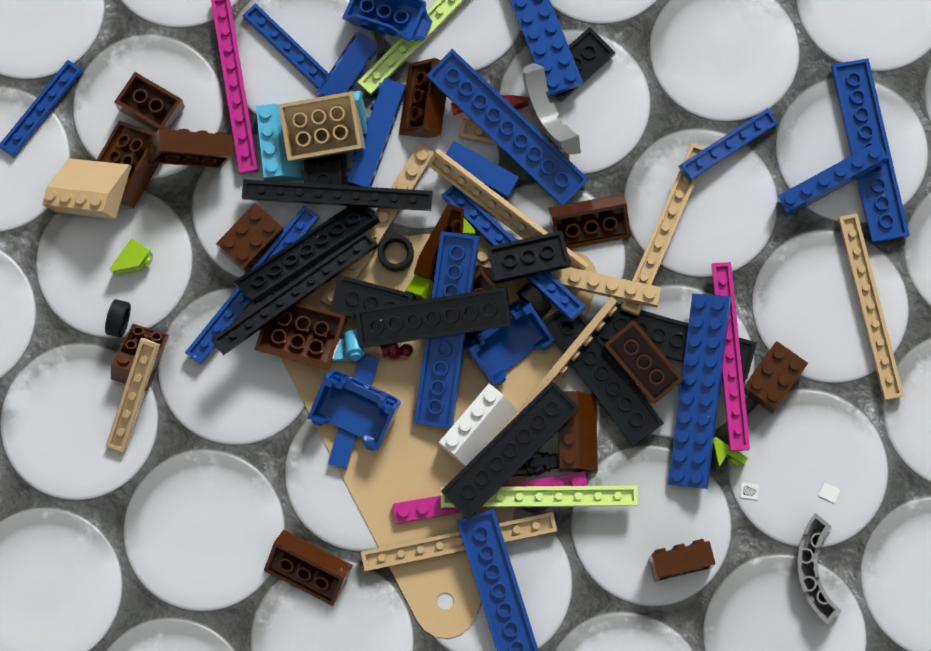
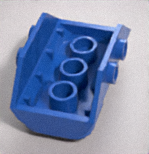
(394, 17)

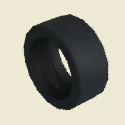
(392, 239)
(538, 301)
(117, 318)

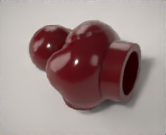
(394, 352)

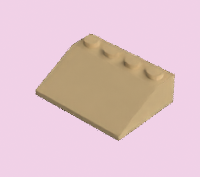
(321, 126)
(87, 188)

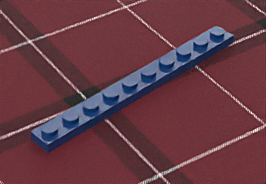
(496, 235)
(238, 302)

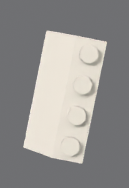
(477, 425)

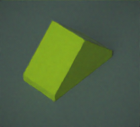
(420, 287)

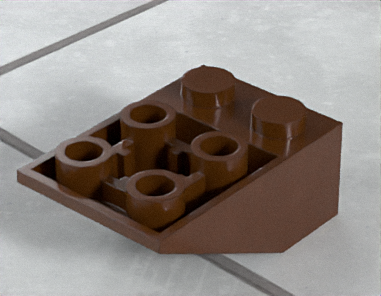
(124, 358)

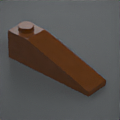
(450, 221)

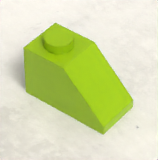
(132, 259)

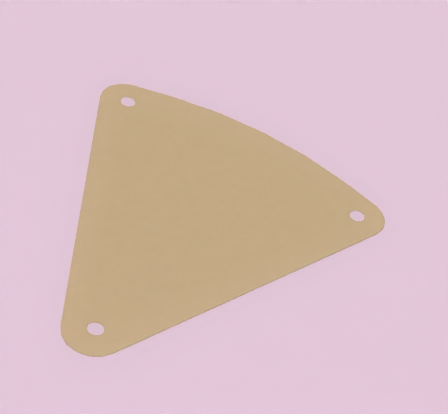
(410, 458)

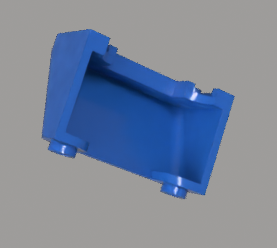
(501, 348)
(355, 408)

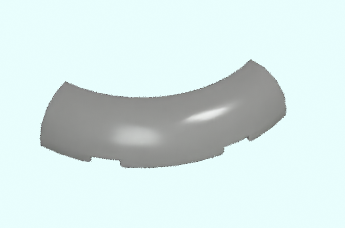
(546, 112)
(809, 569)

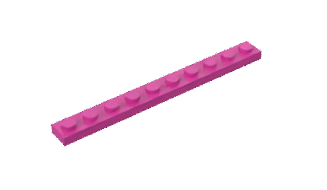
(234, 86)
(732, 368)
(431, 506)

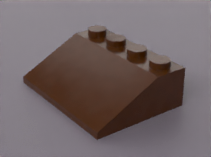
(130, 146)
(304, 335)

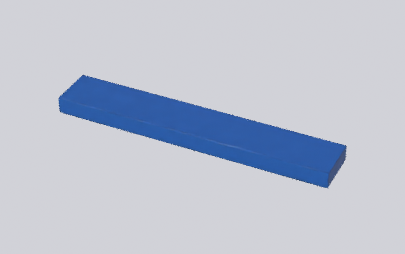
(285, 45)
(40, 108)
(728, 145)
(345, 440)

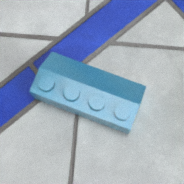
(272, 147)

